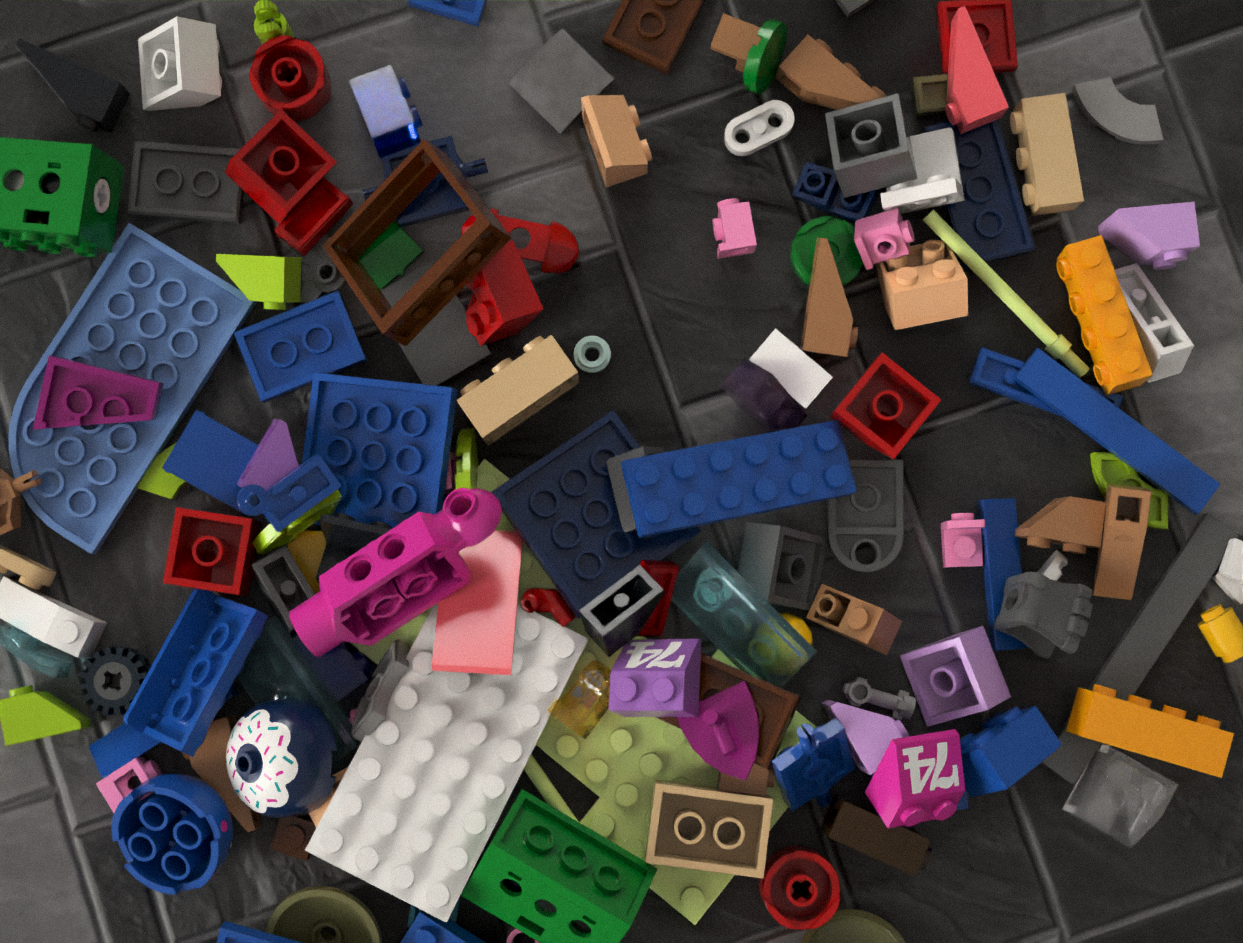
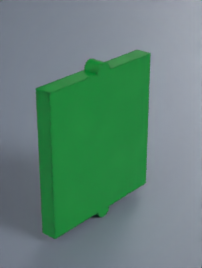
(389, 255)

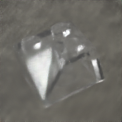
(1119, 796)

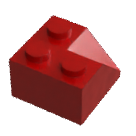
(279, 166)
(501, 298)
(885, 407)
(211, 551)

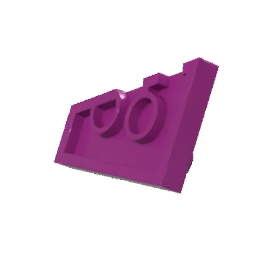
(93, 395)

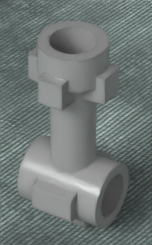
(860, 692)

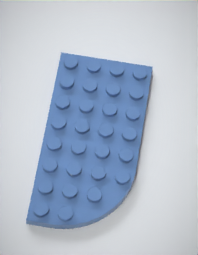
(139, 316)

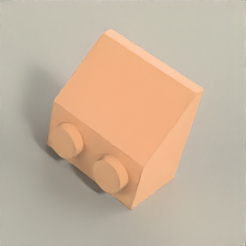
(614, 138)

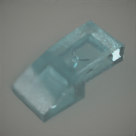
(25, 649)

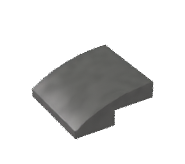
(559, 78)

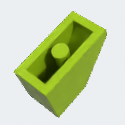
(265, 278)
(37, 715)

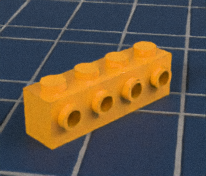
(1103, 316)
(1149, 731)

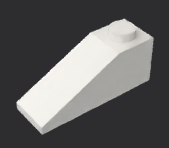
(1158, 330)
(49, 619)

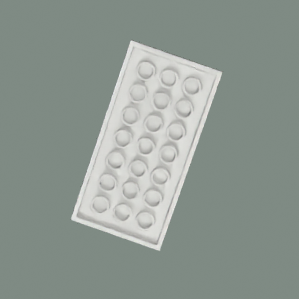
(443, 766)

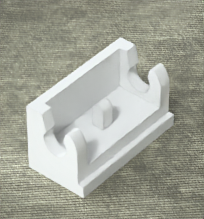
(791, 367)

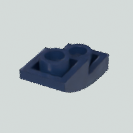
(821, 189)

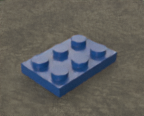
(297, 343)

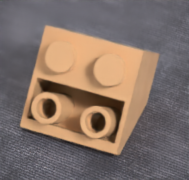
(923, 286)

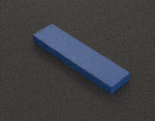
(996, 374)

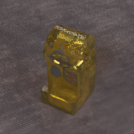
(586, 700)

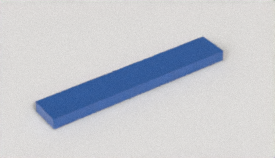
(1116, 431)

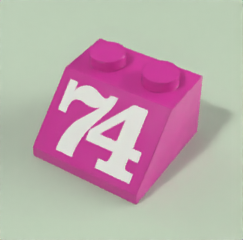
(918, 779)

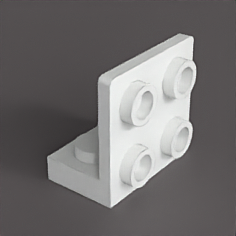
(937, 175)

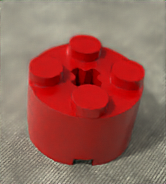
(287, 57)
(800, 910)

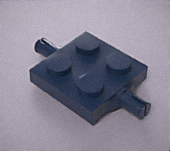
(439, 196)

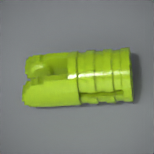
(264, 26)

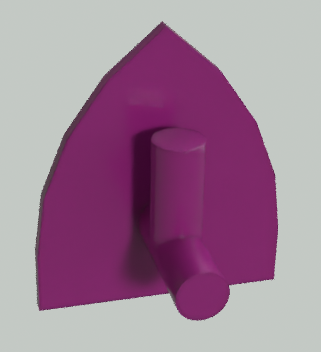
(725, 731)

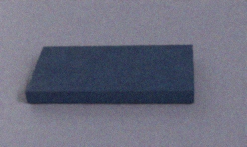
(993, 211)

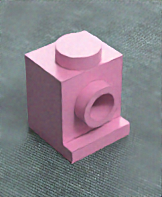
(734, 228)
(882, 237)
(119, 783)

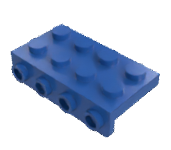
(195, 670)

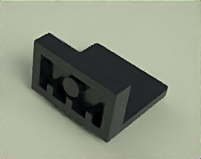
(345, 538)

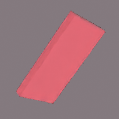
(480, 618)

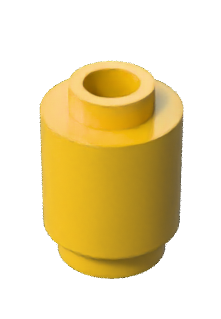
(1223, 632)

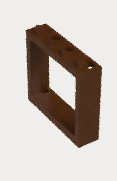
(446, 276)

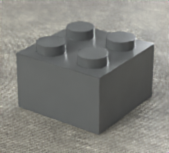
(871, 145)

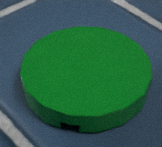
(765, 58)
(842, 244)

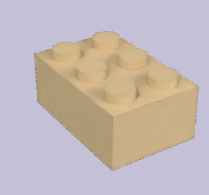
(518, 388)
(708, 829)

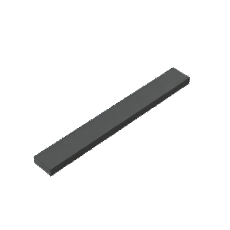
(1149, 633)

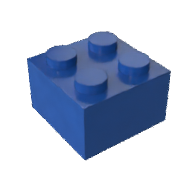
(1005, 749)

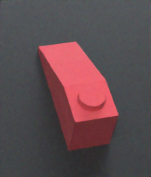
(972, 87)

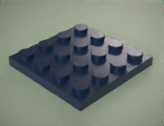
(571, 516)

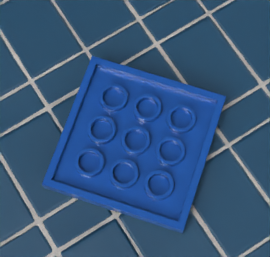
(382, 444)

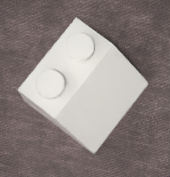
(179, 65)

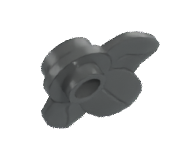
(313, 272)

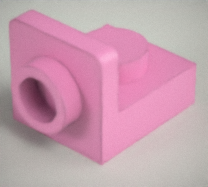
(962, 541)

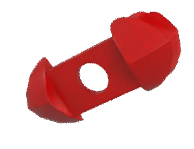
(550, 245)

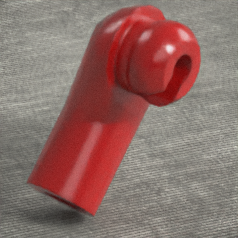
(547, 601)

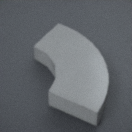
(1116, 114)
(385, 678)

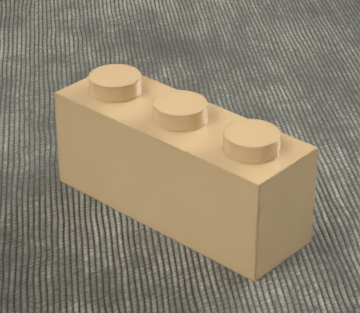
(1047, 154)

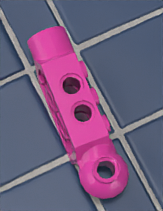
(396, 574)

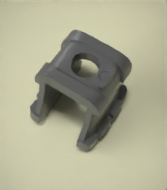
(1044, 613)

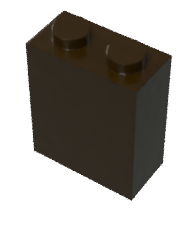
(868, 834)

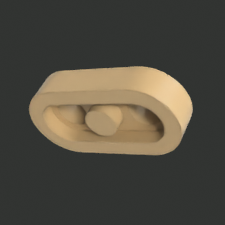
(32, 573)

